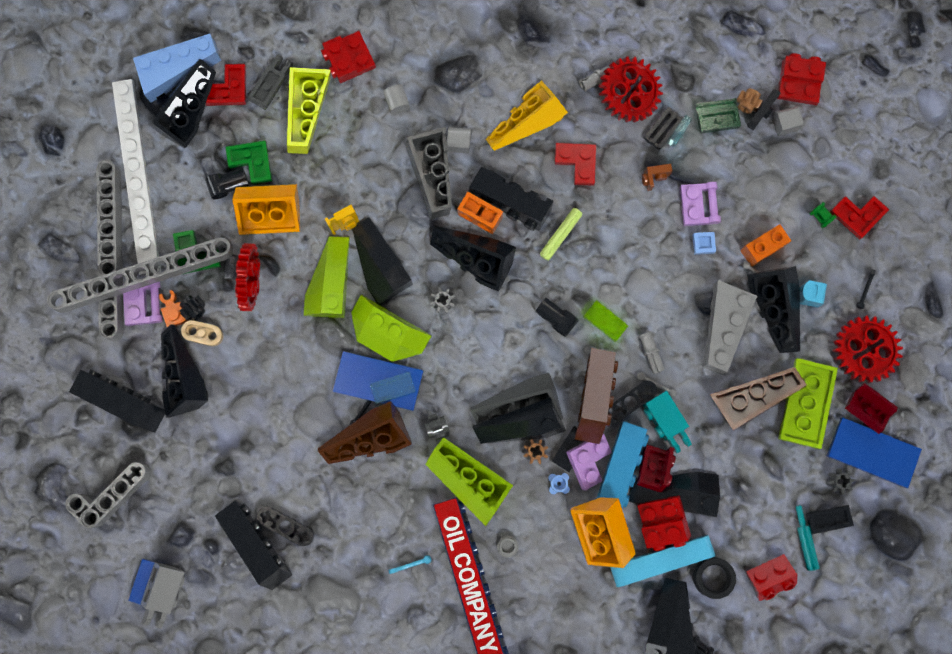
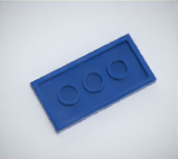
(358, 372)
(874, 453)

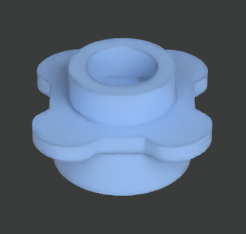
(559, 478)

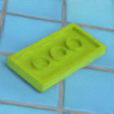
(808, 410)

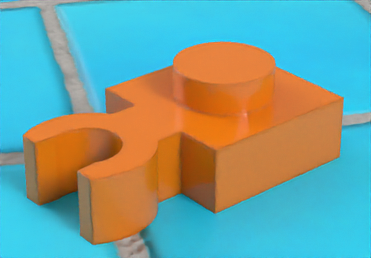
(172, 312)

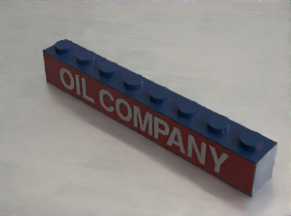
(468, 577)

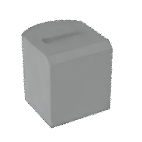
(396, 99)
(787, 120)
(458, 140)

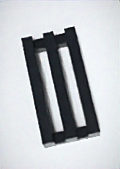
(674, 115)

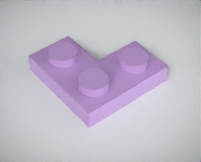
(583, 461)

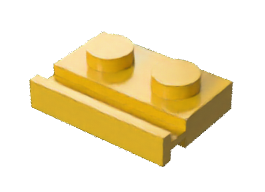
(343, 219)

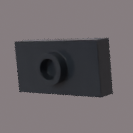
(765, 110)
(561, 458)
(829, 519)

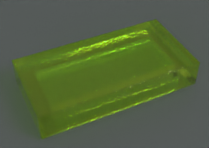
(605, 321)

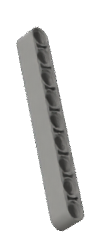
(104, 241)
(130, 273)

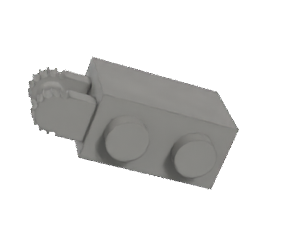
(161, 592)

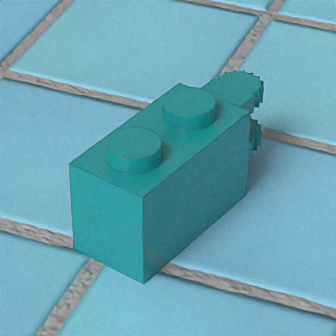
(667, 420)

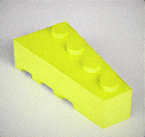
(305, 103)

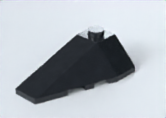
(182, 111)
(380, 266)
(779, 304)
(527, 423)

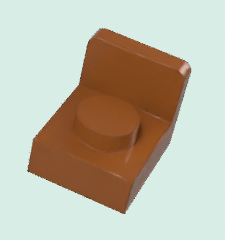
(658, 173)

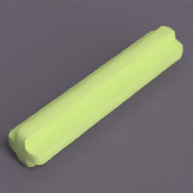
(560, 234)

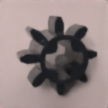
(192, 308)

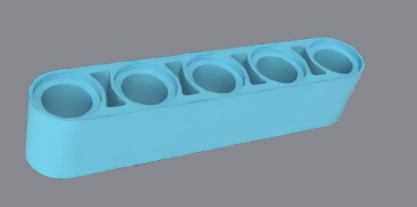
(663, 561)

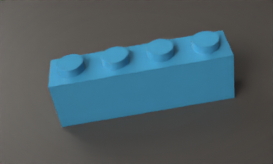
(622, 462)

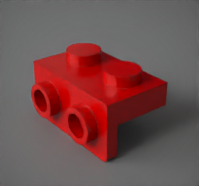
(772, 577)

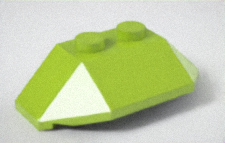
(386, 331)

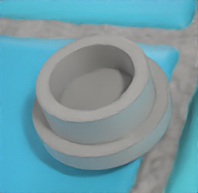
(507, 546)

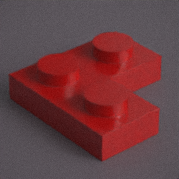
(233, 90)
(581, 156)
(859, 220)

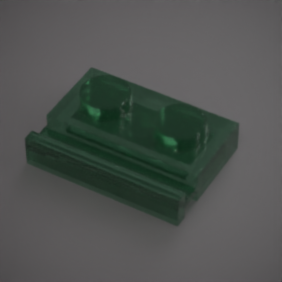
(718, 115)

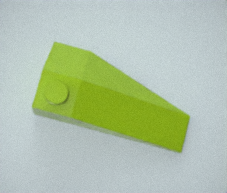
(329, 282)

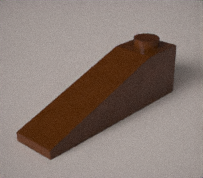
(372, 433)

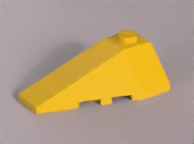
(537, 111)

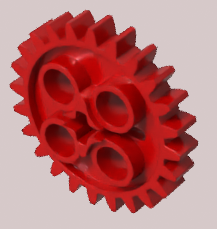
(617, 78)
(247, 265)
(877, 365)

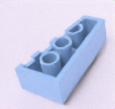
(168, 66)

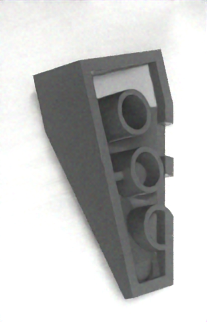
(516, 397)

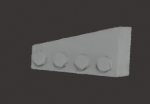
(728, 319)

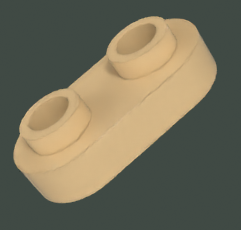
(203, 333)

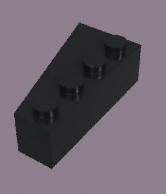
(511, 199)
(117, 400)
(253, 546)

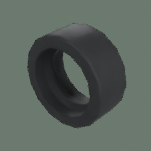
(730, 583)

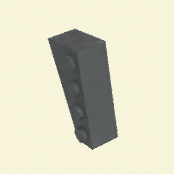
(431, 168)

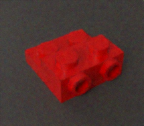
(347, 56)
(801, 79)
(664, 523)

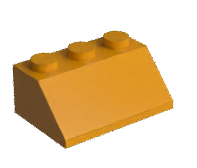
(267, 209)
(603, 532)

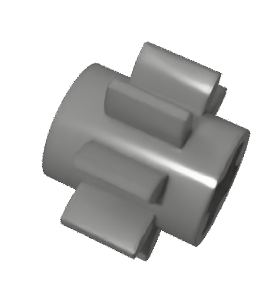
(446, 296)

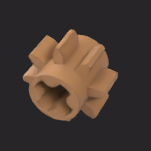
(749, 101)
(541, 449)

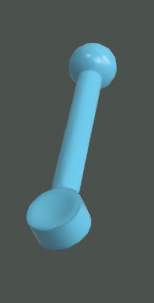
(427, 559)

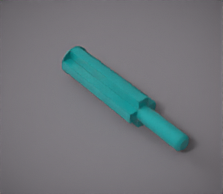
(806, 542)

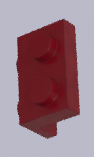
(871, 407)
(656, 468)

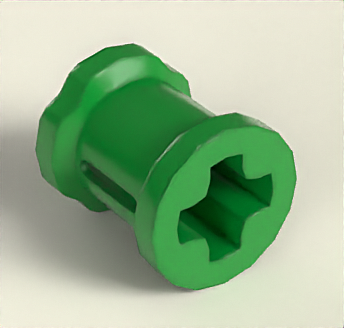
(823, 215)

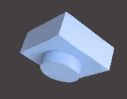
(704, 243)

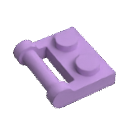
(693, 204)
(136, 306)

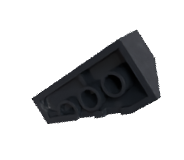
(481, 256)
(184, 382)
(697, 492)
(672, 624)

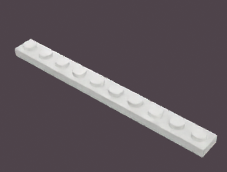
(135, 172)

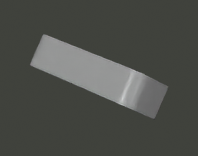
(113, 492)

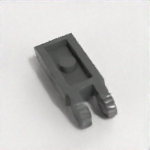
(270, 83)

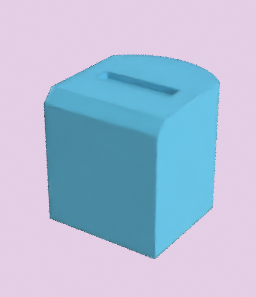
(812, 293)

